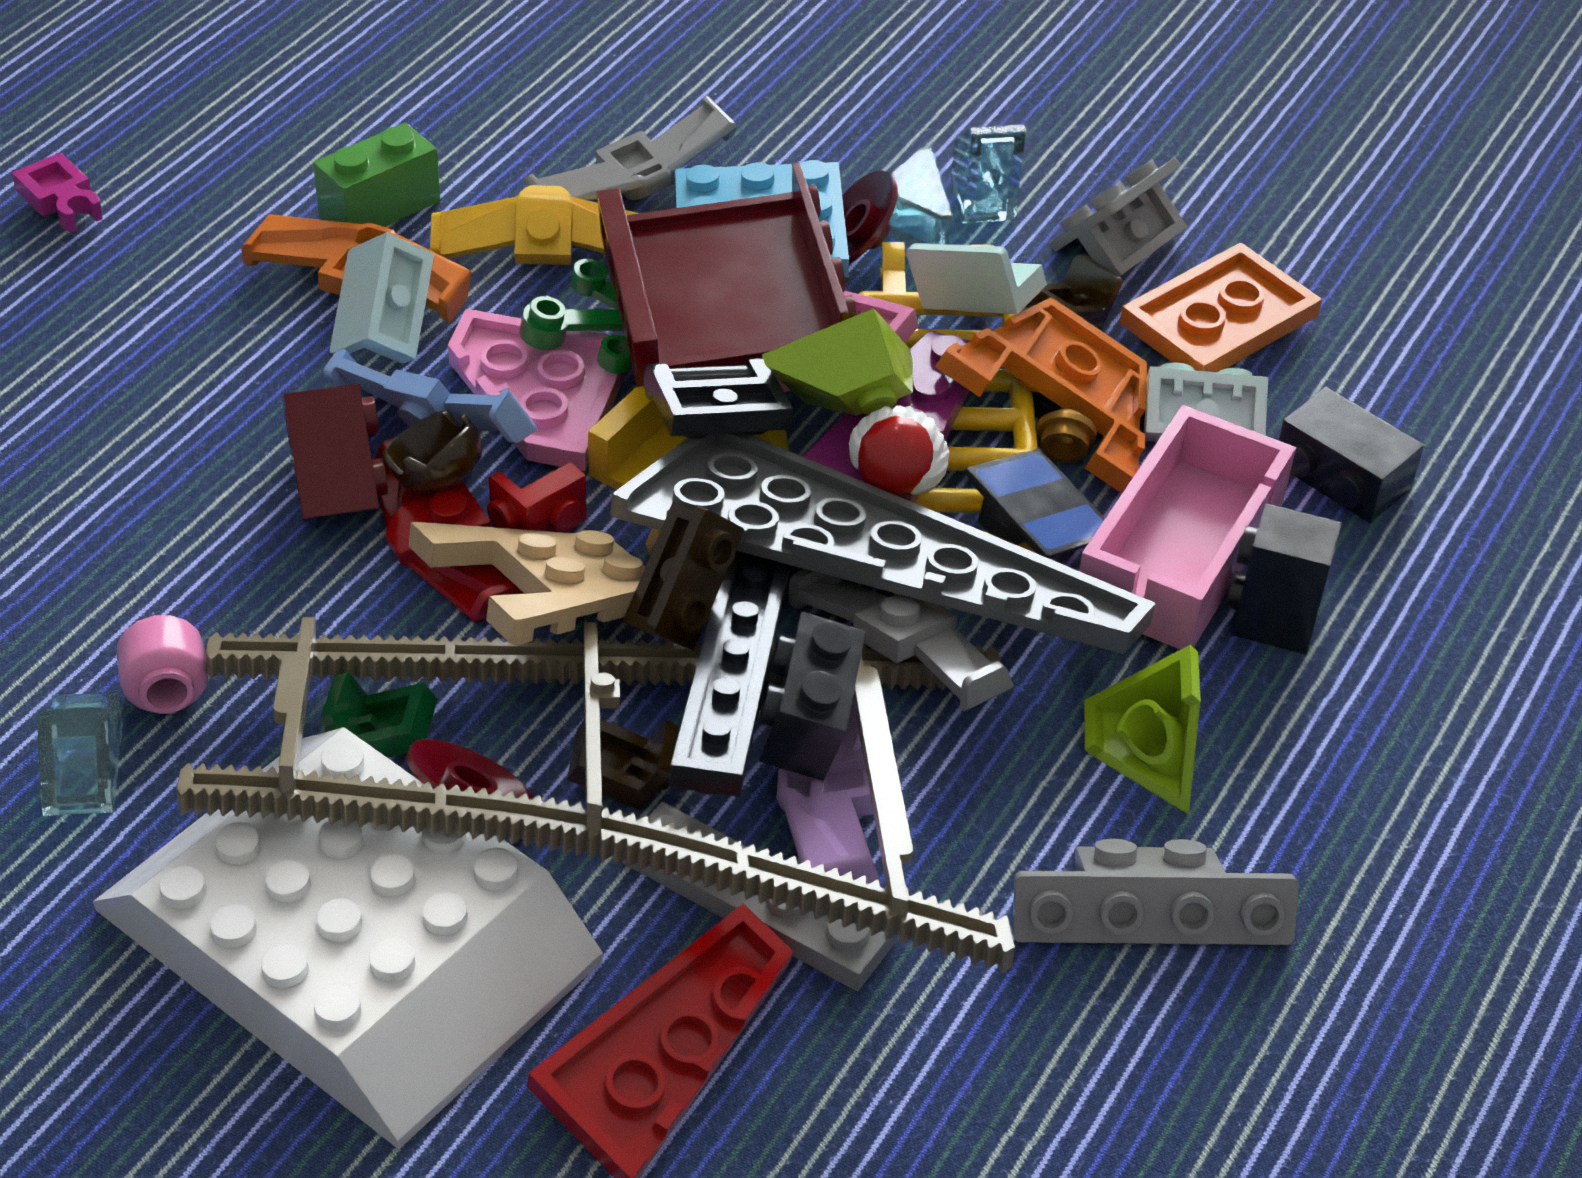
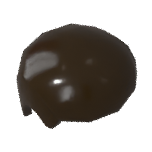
(434, 453)

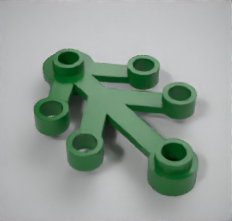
(547, 320)

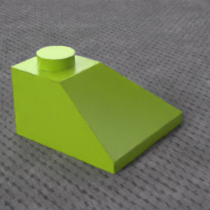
(847, 366)

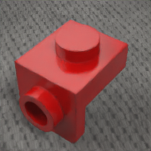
(548, 504)

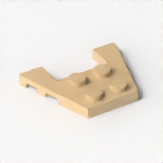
(557, 571)

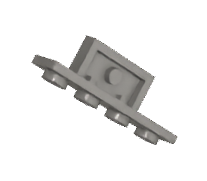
(1153, 898)

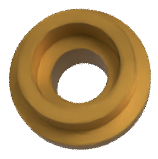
(1066, 435)

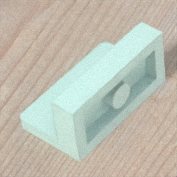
(972, 278)
(383, 298)

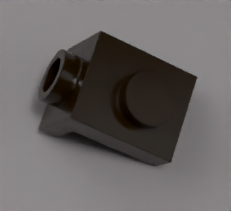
(1086, 290)
(629, 763)

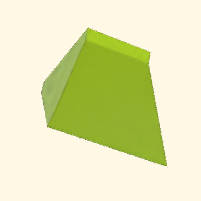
(1150, 726)

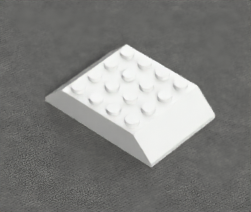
(364, 950)

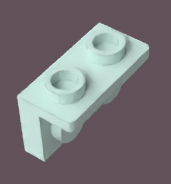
(1224, 394)

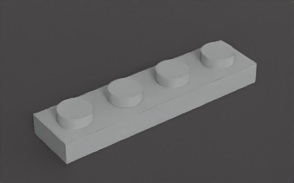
(827, 947)

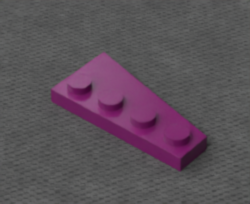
(932, 394)

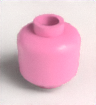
(162, 664)

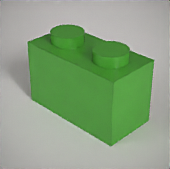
(378, 178)

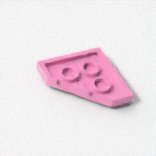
(557, 387)

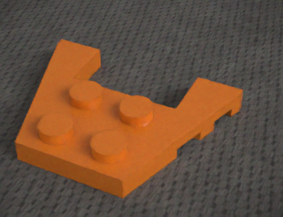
(1073, 367)

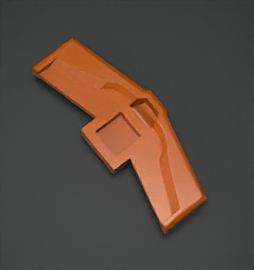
(326, 246)

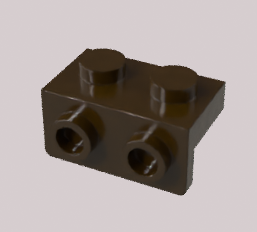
(684, 575)

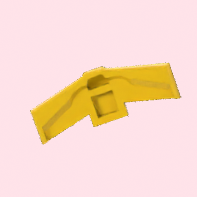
(538, 221)

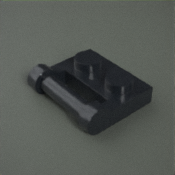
(718, 399)

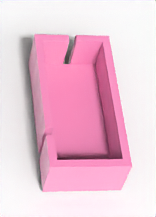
(1184, 520)

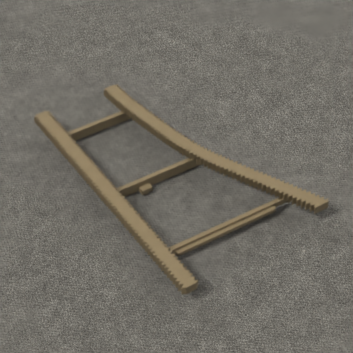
(591, 828)

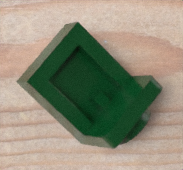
(383, 720)

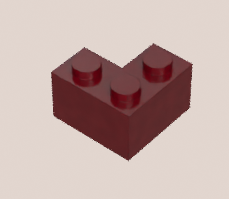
(332, 450)

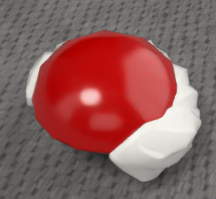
(899, 451)

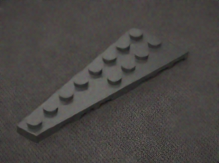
(868, 536)

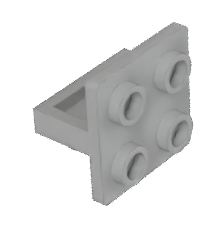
(1126, 221)

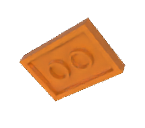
(1220, 310)

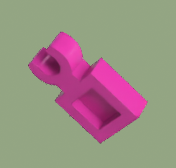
(57, 187)

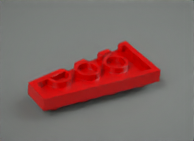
(652, 1052)

